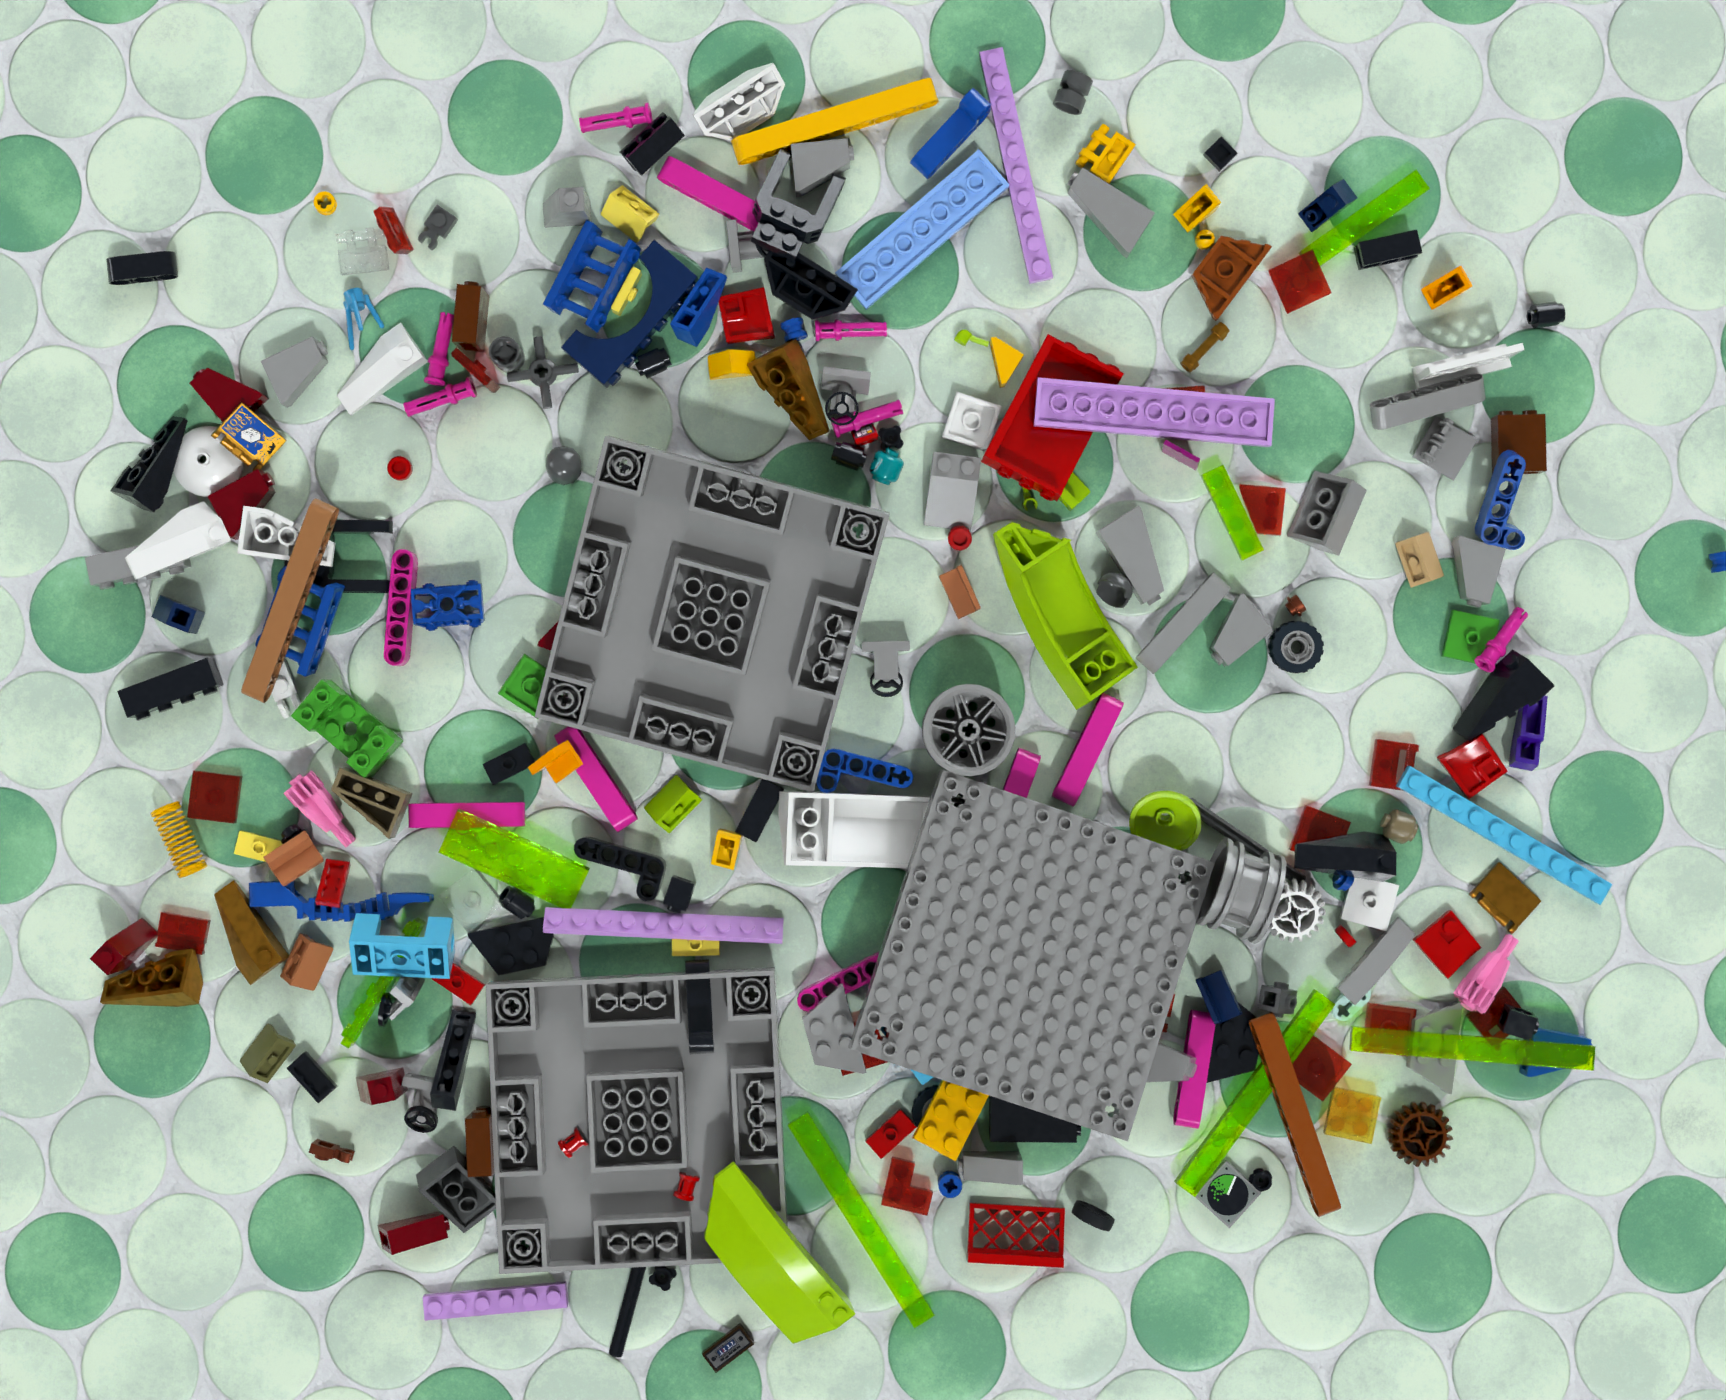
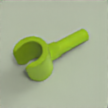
(964, 336)
(1027, 496)

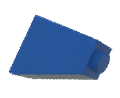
(1551, 1036)

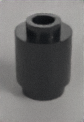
(1545, 314)
(653, 362)
(849, 455)
(517, 902)

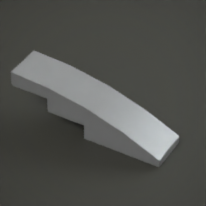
(1376, 961)

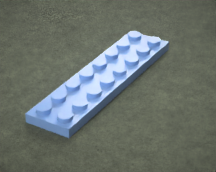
(923, 229)

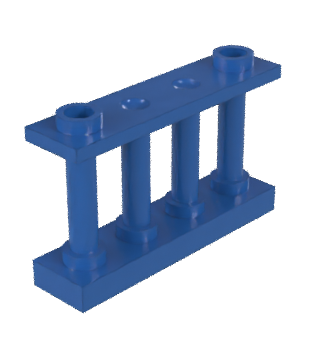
(576, 261)
(322, 618)

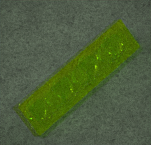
(1232, 512)

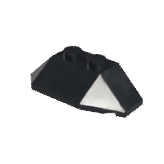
(807, 286)

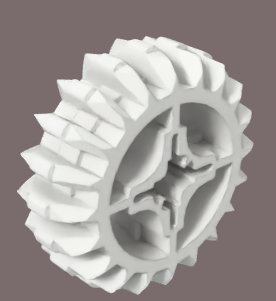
(1301, 909)

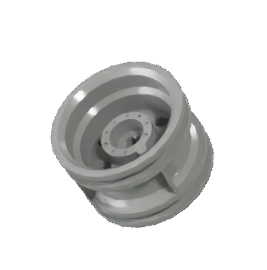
(999, 736)
(1242, 890)

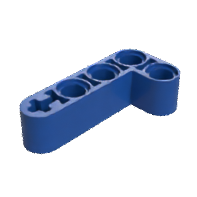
(951, 135)
(1505, 498)
(866, 772)

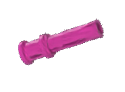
(587, 123)
(880, 329)
(438, 360)
(412, 407)
(867, 417)
(1497, 647)

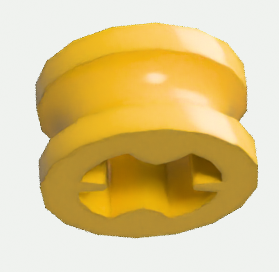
(320, 197)

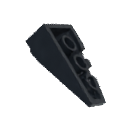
(151, 476)
(1351, 855)

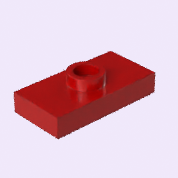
(332, 883)
(462, 984)
(890, 1133)

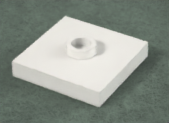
(971, 421)
(1369, 903)

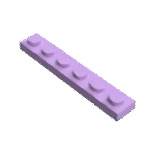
(495, 1301)

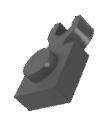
(439, 224)

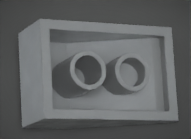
(952, 490)

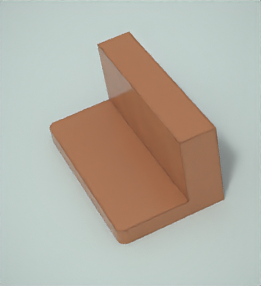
(959, 592)
(293, 858)
(306, 963)

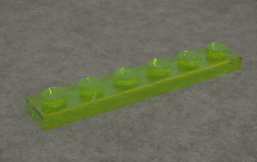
(1368, 217)
(375, 992)

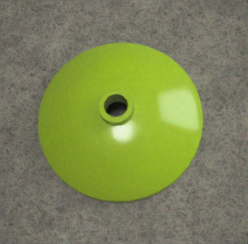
(1174, 830)

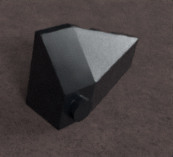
(1504, 691)

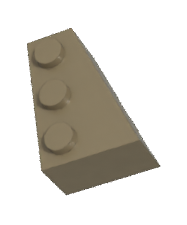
(373, 799)

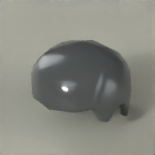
(563, 465)
(1114, 589)

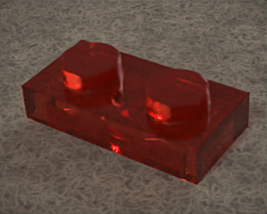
(393, 230)

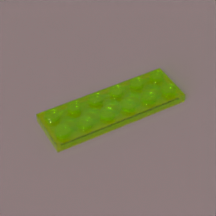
(513, 859)

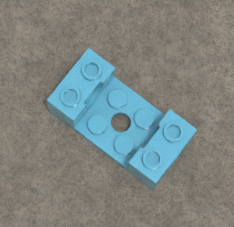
(424, 956)

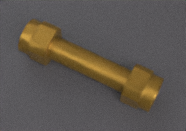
(1219, 332)

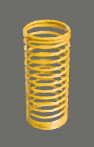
(187, 870)

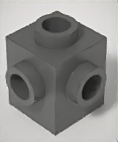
(1277, 999)

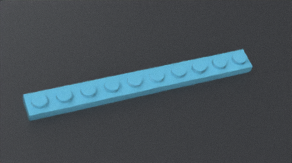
(1503, 835)

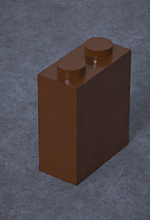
(470, 317)
(1522, 434)
(479, 1142)

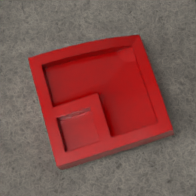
(746, 316)
(1472, 765)
(1447, 943)

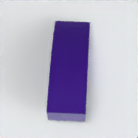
(1528, 735)

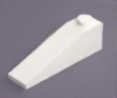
(385, 365)
(272, 536)
(181, 538)

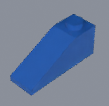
(699, 308)

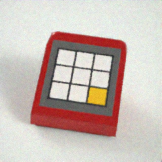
(865, 435)

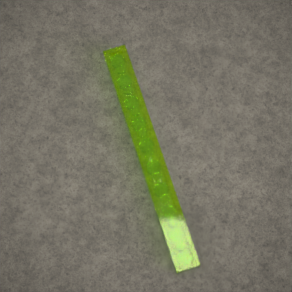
(1472, 1048)
(1250, 1098)
(861, 1219)

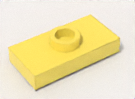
(627, 292)
(255, 845)
(686, 947)

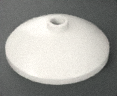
(218, 470)

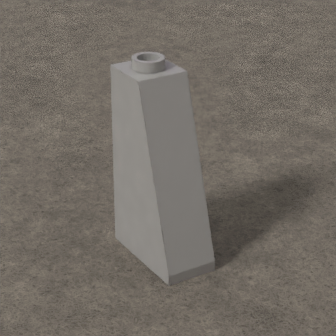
(1110, 210)
(1133, 554)

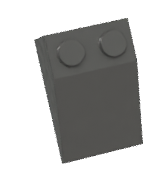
(455, 1194)

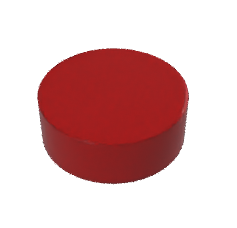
(400, 468)
(959, 538)
(1345, 936)

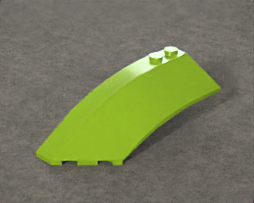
(1061, 613)
(771, 1260)

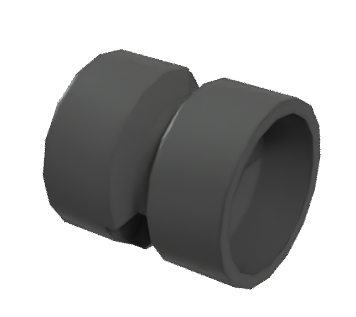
(1071, 96)
(506, 354)

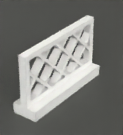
(1475, 362)

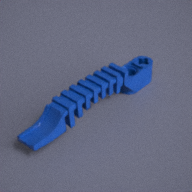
(274, 894)

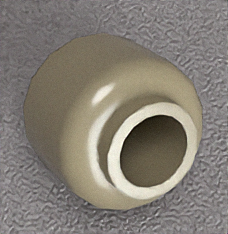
(1399, 826)

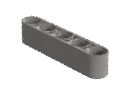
(1427, 401)
(1183, 623)

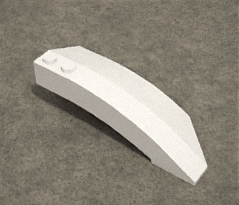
(850, 828)

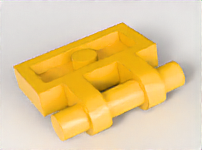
(1112, 157)

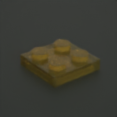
(1352, 1115)

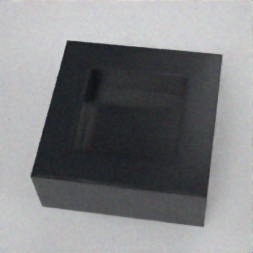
(1220, 154)

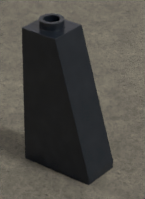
(1020, 1124)

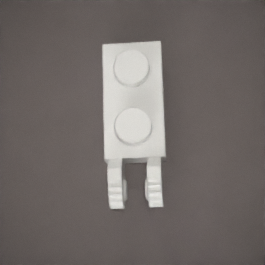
(285, 688)

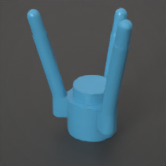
(355, 302)

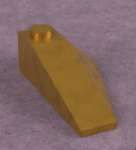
(790, 382)
(250, 939)
(166, 982)

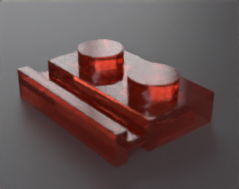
(182, 932)

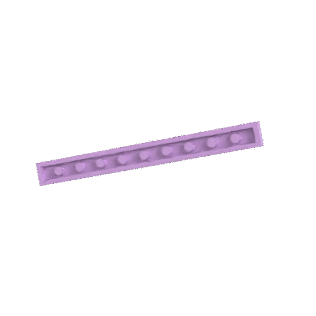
(1016, 165)
(663, 925)

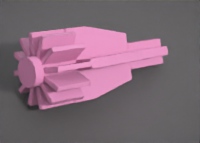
(318, 806)
(1486, 977)

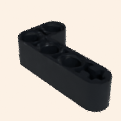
(619, 862)
(699, 1009)

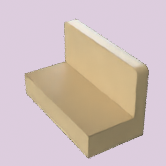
(1419, 559)

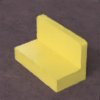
(628, 213)

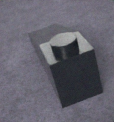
(453, 1061)

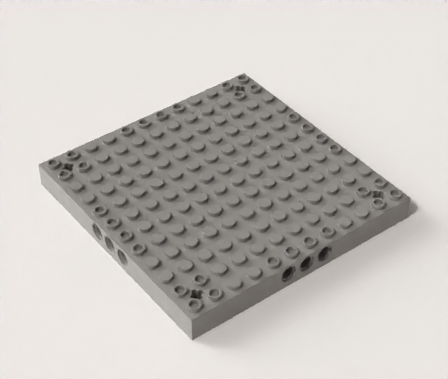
(710, 613)
(1032, 955)
(621, 1072)

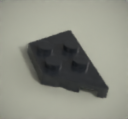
(514, 946)
(1233, 1048)

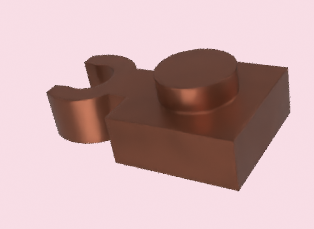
(326, 1150)

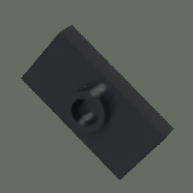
(509, 764)
(312, 1077)

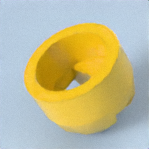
(1204, 244)

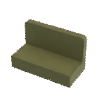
(266, 1054)

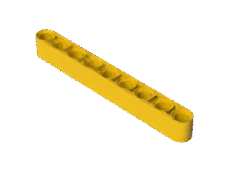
(835, 120)

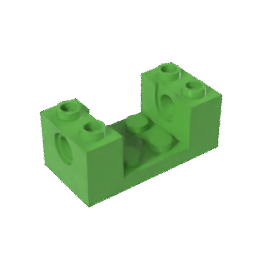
(330, 709)

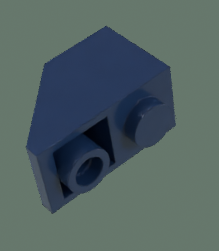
(1327, 205)
(178, 615)

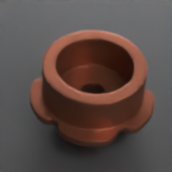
(1295, 606)

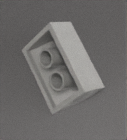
(1327, 512)

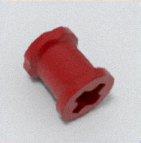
(573, 1145)
(688, 1187)

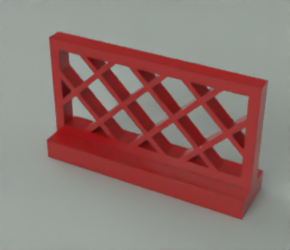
(1015, 1256)

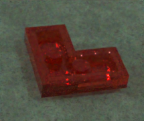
(899, 1192)

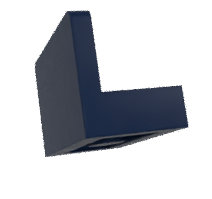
(1218, 997)

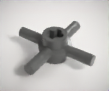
(535, 367)

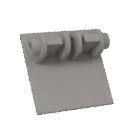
(1445, 447)

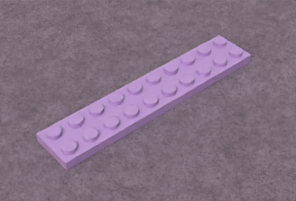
(1154, 412)

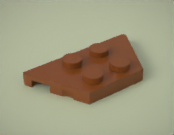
(1226, 271)

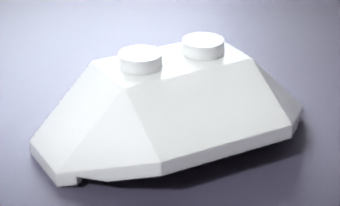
(741, 103)

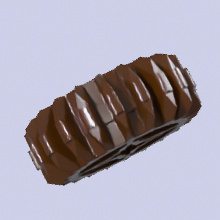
(1425, 1152)

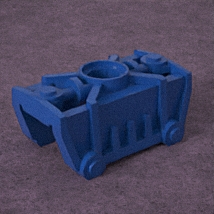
(454, 616)

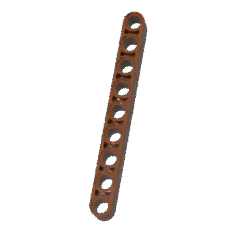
(1294, 1114)

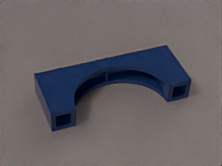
(609, 356)

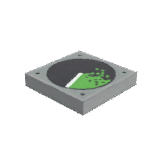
(1227, 1194)

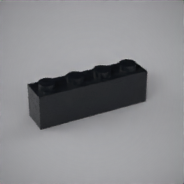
(170, 688)

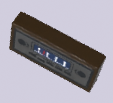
(728, 1348)

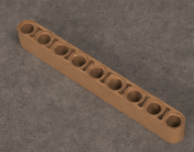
(290, 600)

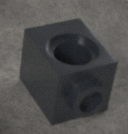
(679, 894)
(1518, 1022)

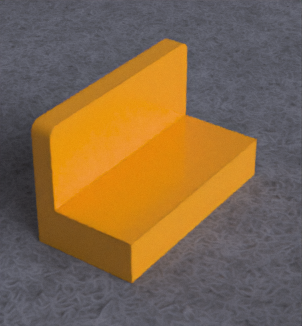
(558, 761)

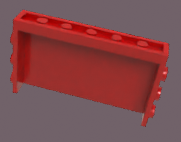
(1041, 455)

